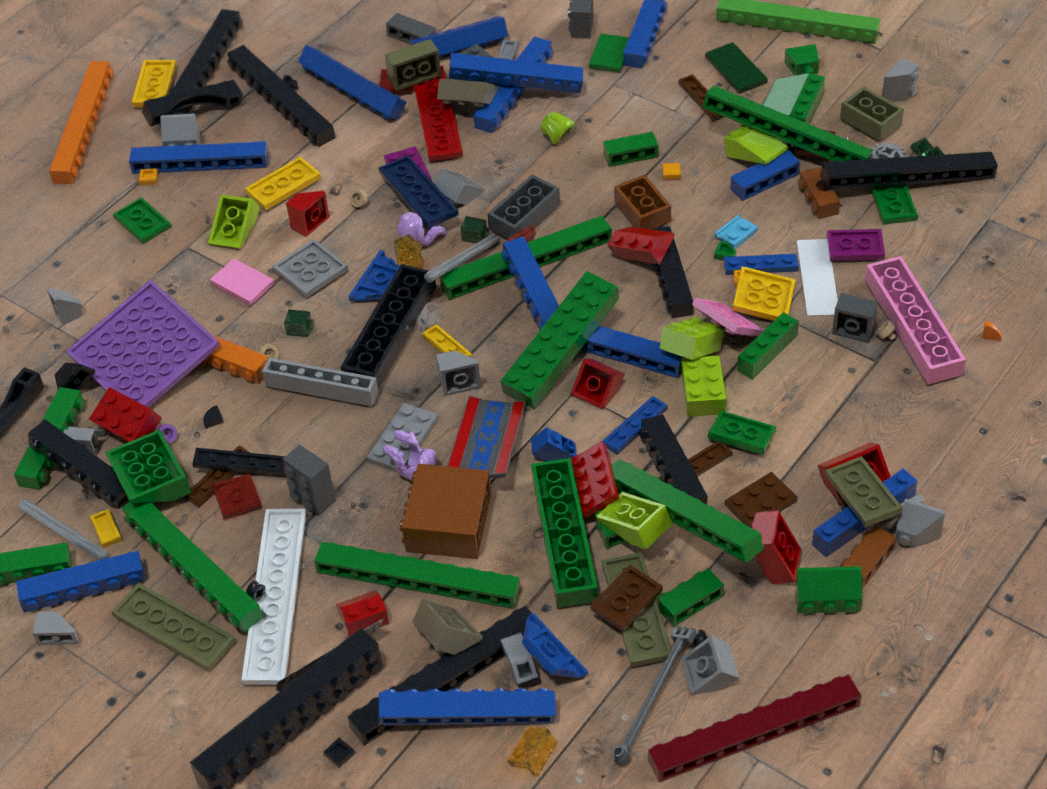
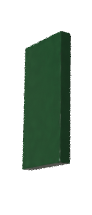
(736, 67)

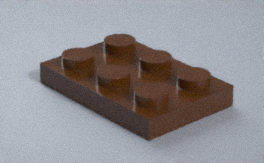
(761, 496)
(626, 598)

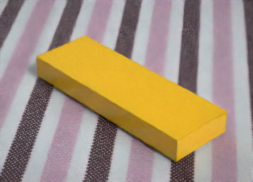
(443, 341)

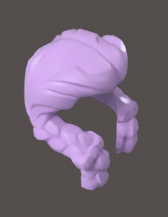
(412, 224)
(417, 454)

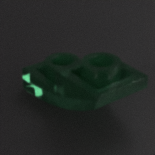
(924, 148)

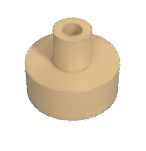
(358, 198)
(886, 330)
(273, 351)

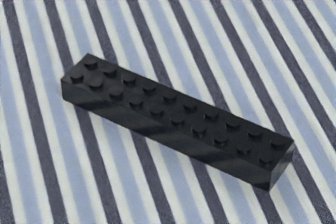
(287, 713)

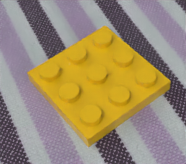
(763, 294)

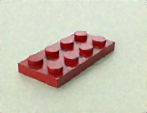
(594, 479)

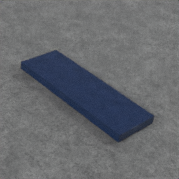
(418, 191)

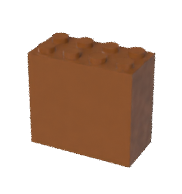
(446, 511)

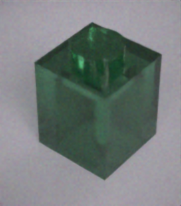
(474, 229)
(298, 323)

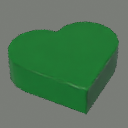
(724, 250)

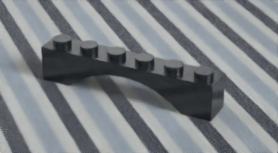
(221, 94)
(22, 392)

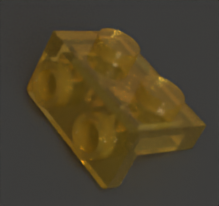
(408, 252)
(533, 749)

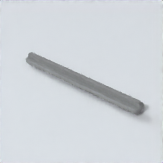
(461, 258)
(63, 530)

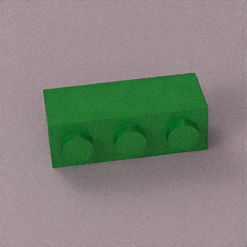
(630, 149)
(690, 597)

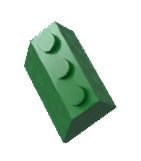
(828, 589)

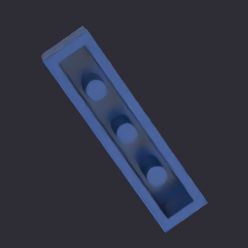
(762, 176)

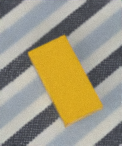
(105, 528)

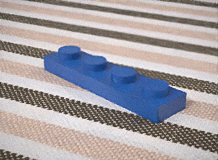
(765, 263)

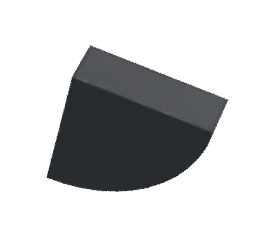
(291, 82)
(212, 417)

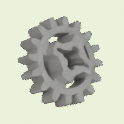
(887, 151)

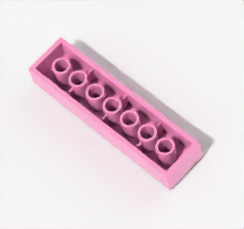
(915, 320)

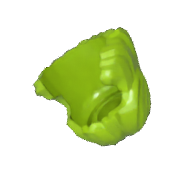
(555, 126)

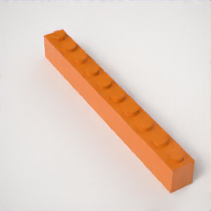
(81, 122)

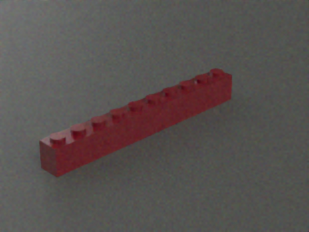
(753, 728)

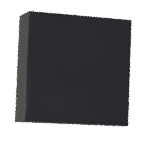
(339, 752)

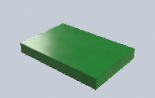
(609, 53)
(894, 204)
(142, 220)
(742, 432)

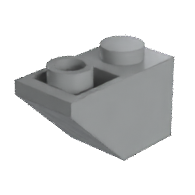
(518, 659)

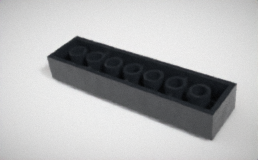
(390, 324)

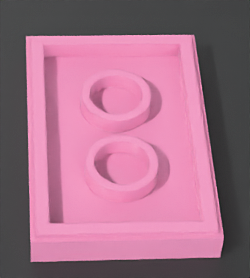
(242, 281)

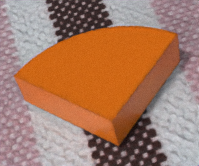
(991, 332)

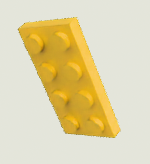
(153, 80)
(283, 183)

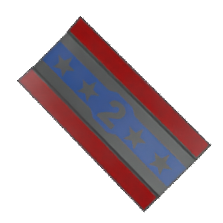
(487, 435)

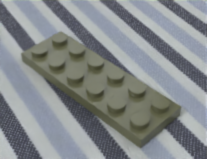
(173, 626)
(646, 636)

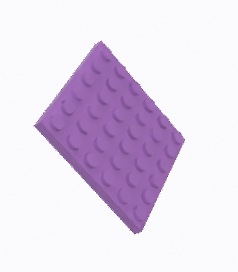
(144, 346)

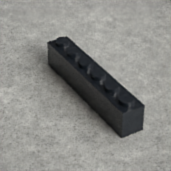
(674, 281)
(670, 457)
(77, 461)

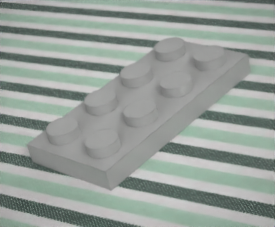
(408, 420)

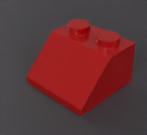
(307, 211)
(597, 383)
(362, 612)

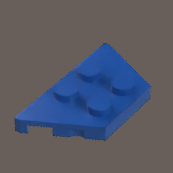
(375, 279)
(550, 651)

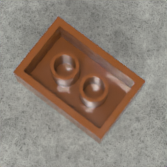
(642, 203)

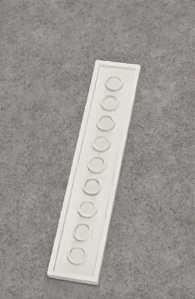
(279, 571)

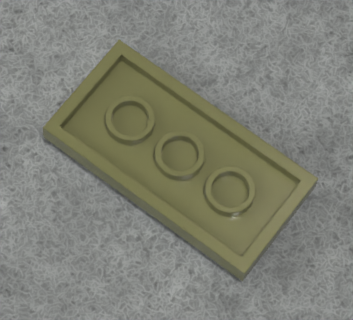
(863, 491)

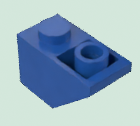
(552, 446)

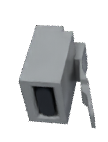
(86, 437)

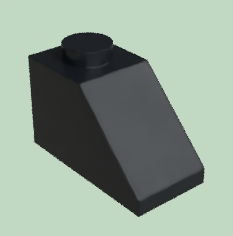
(73, 375)

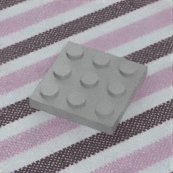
(310, 268)

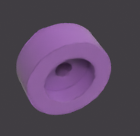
(168, 432)

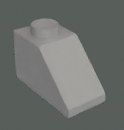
(65, 306)
(53, 629)

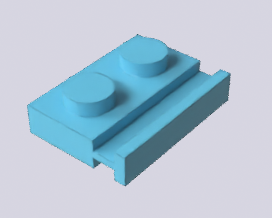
(736, 231)

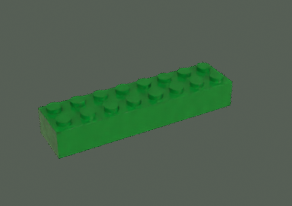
(560, 339)
(564, 533)

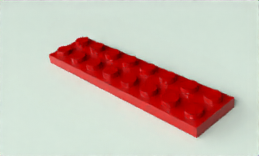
(437, 121)

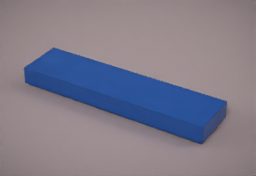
(629, 429)

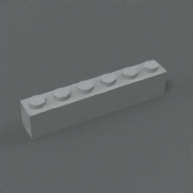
(320, 382)

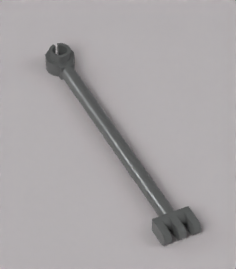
(621, 754)

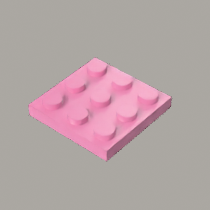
(723, 315)

